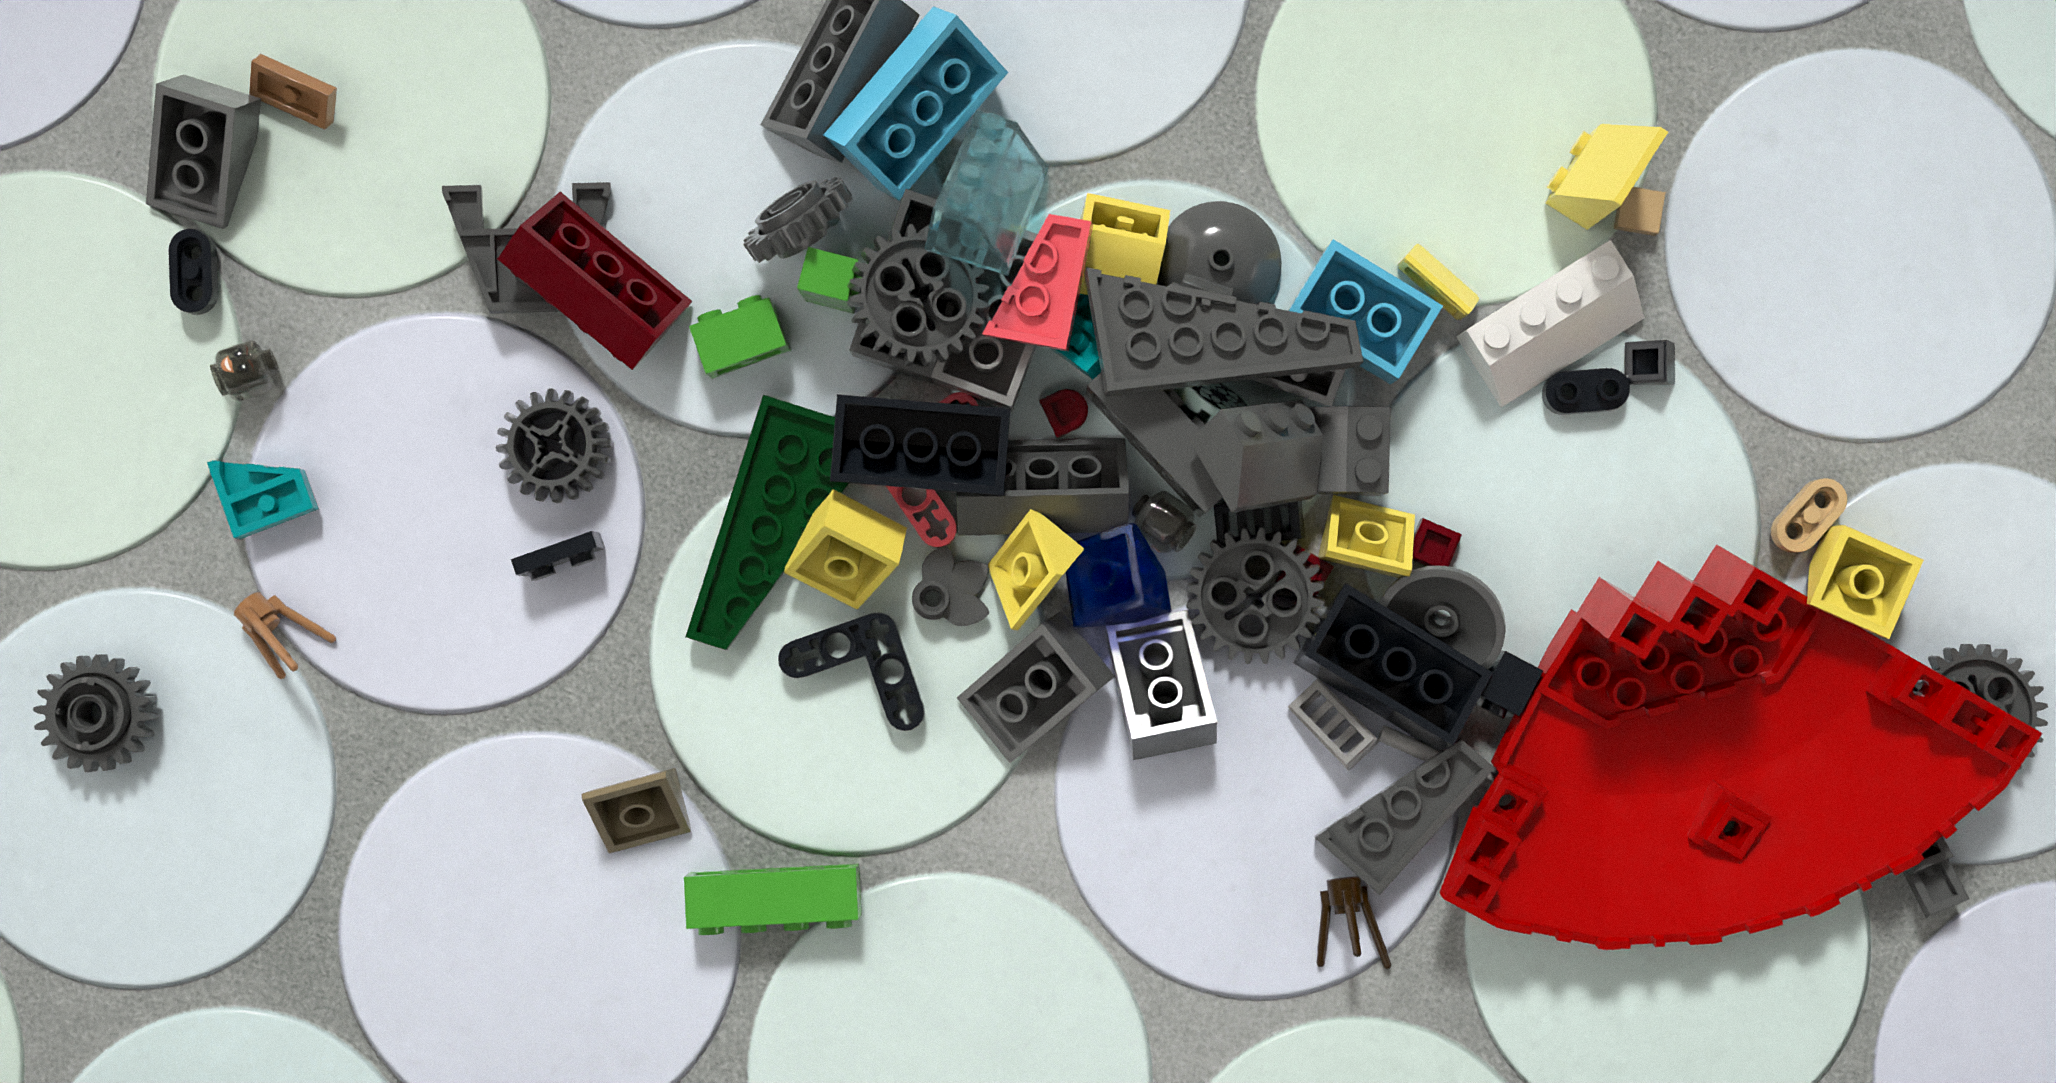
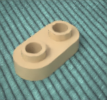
(1807, 516)

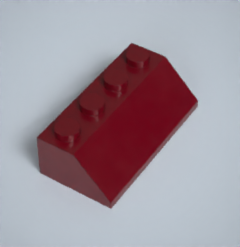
(594, 279)

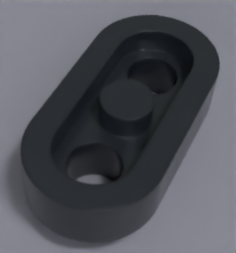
(189, 273)
(1587, 391)

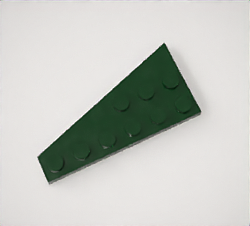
(771, 502)

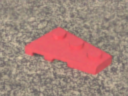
(1047, 289)

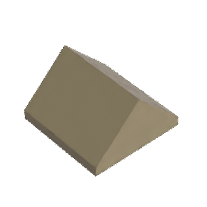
(638, 810)

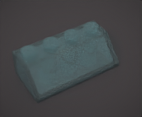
(987, 195)

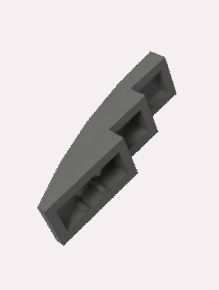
(1935, 880)

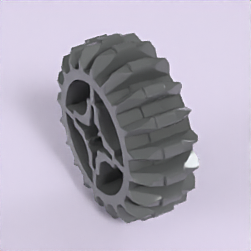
(542, 461)

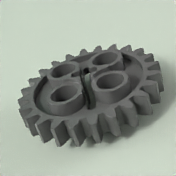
(882, 306)
(1280, 623)
(2014, 692)

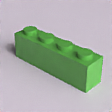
(772, 897)

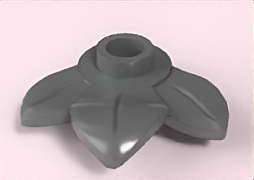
(957, 585)

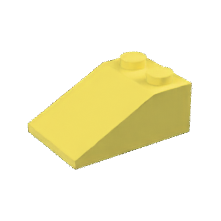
(1602, 171)

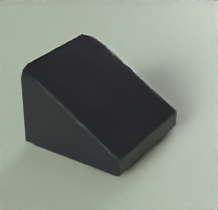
(1650, 362)

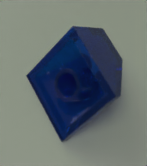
(1116, 580)

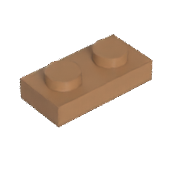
(292, 91)

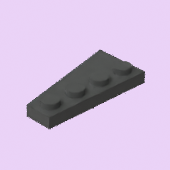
(1401, 819)

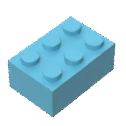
(1386, 310)

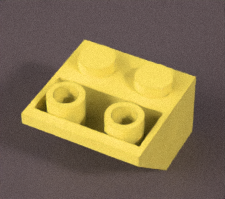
(1125, 238)

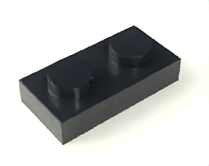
(541, 562)

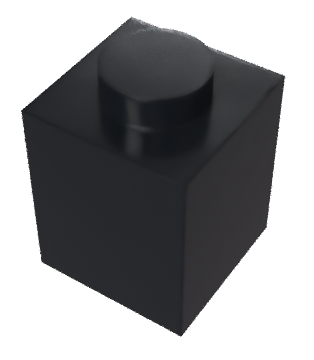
(1509, 685)

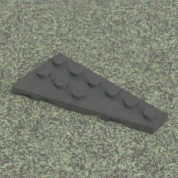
(1195, 337)

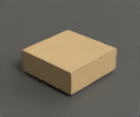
(1640, 212)

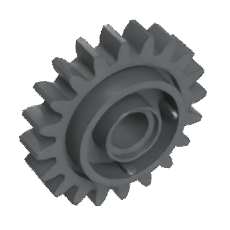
(797, 219)
(70, 717)

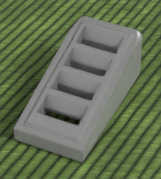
(1360, 750)

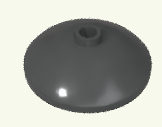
(1228, 229)
(1475, 618)

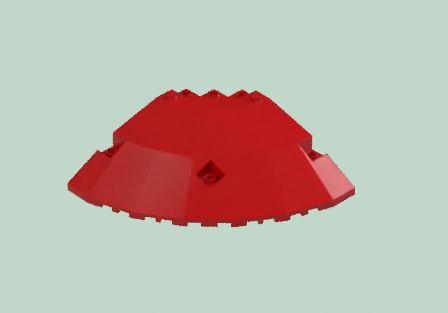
(1710, 712)

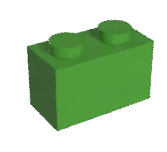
(826, 279)
(739, 336)

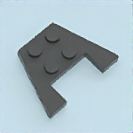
(499, 287)

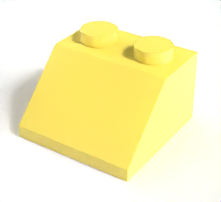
(846, 550)
(1861, 579)

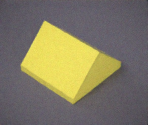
(1368, 537)
(1031, 565)

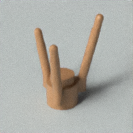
(261, 618)

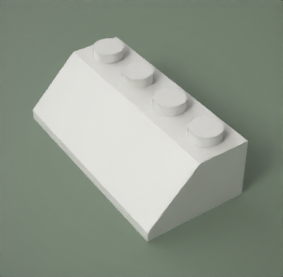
(1554, 324)

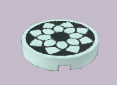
(1210, 398)

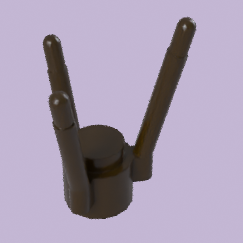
(1346, 897)

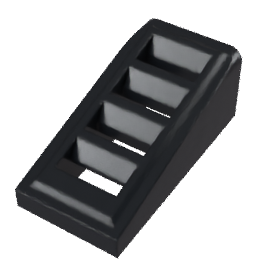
(1296, 521)

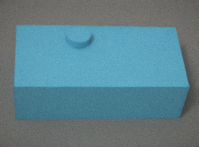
(916, 102)

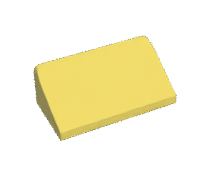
(1438, 282)

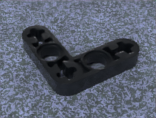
(859, 647)

